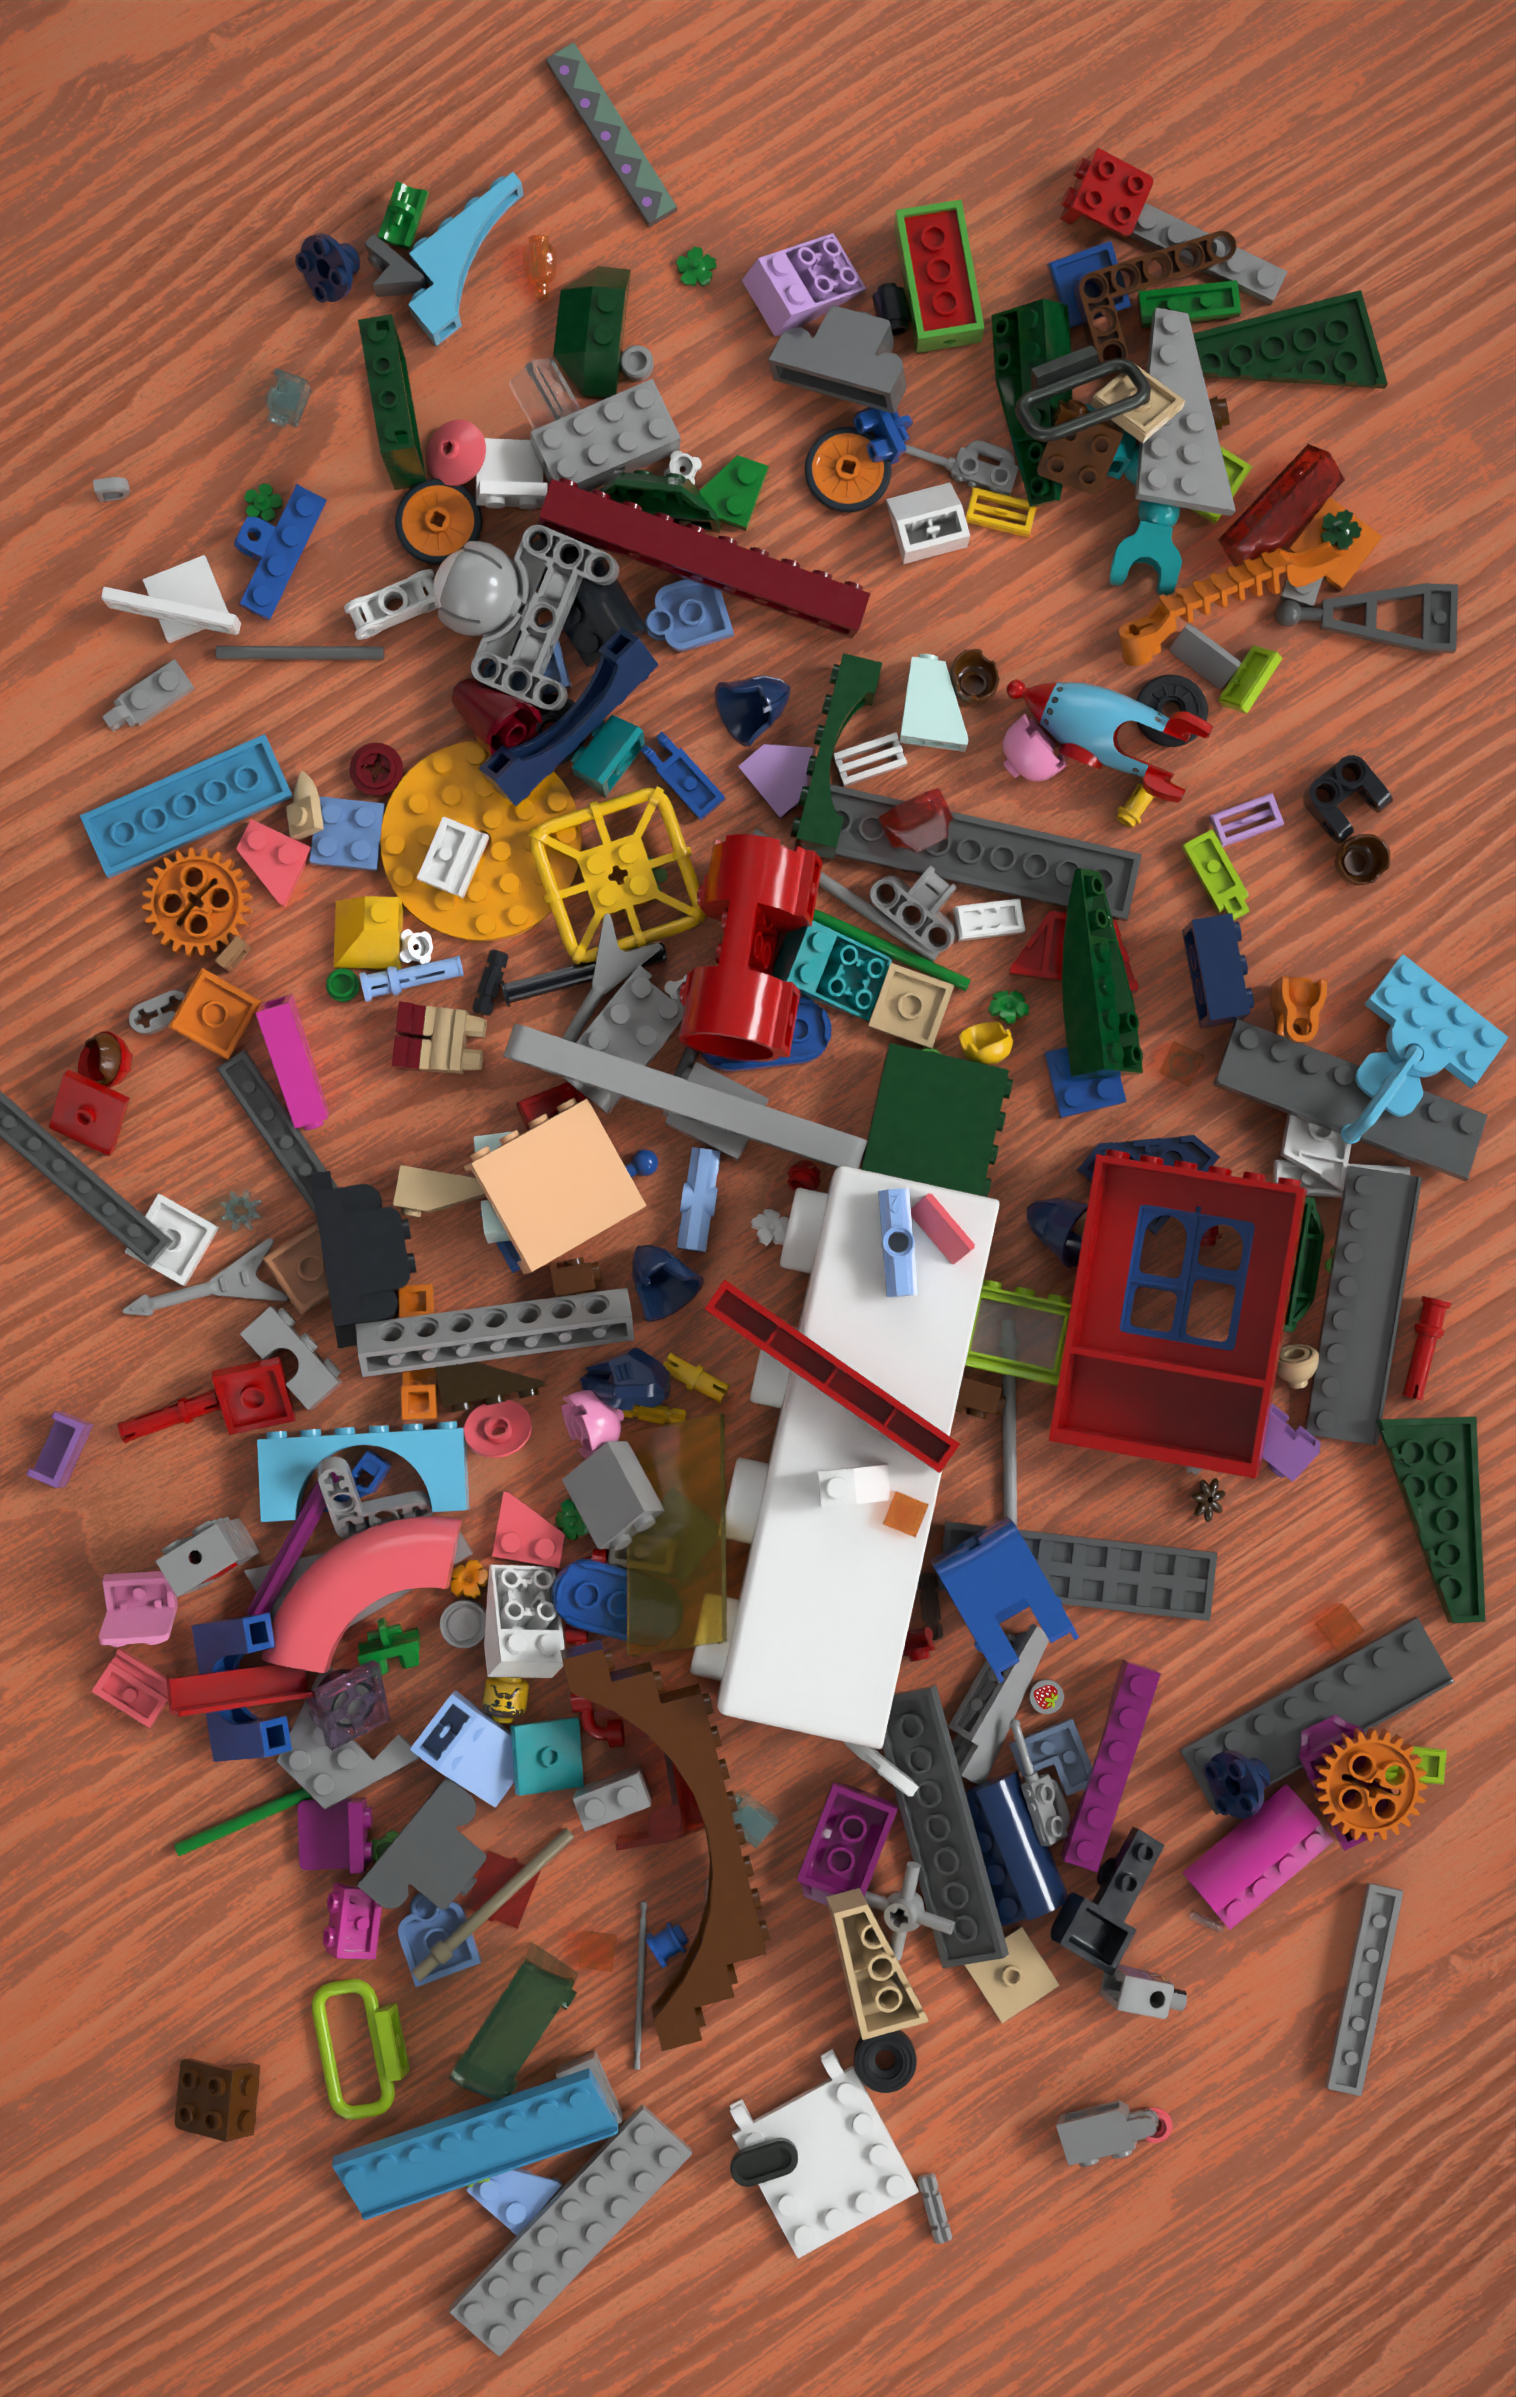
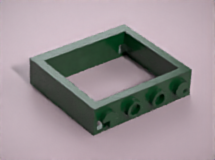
(392, 401)

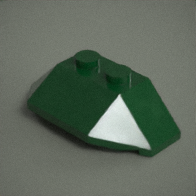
(593, 330)
(666, 495)
(1306, 1265)

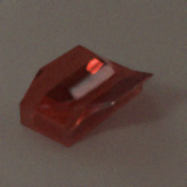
(917, 821)

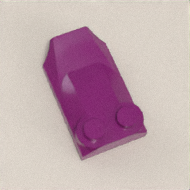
(1316, 1741)
(845, 1843)

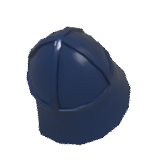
(751, 705)
(1053, 1225)
(662, 1282)

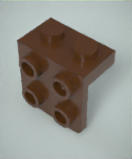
(1082, 457)
(217, 2099)

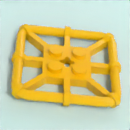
(628, 855)

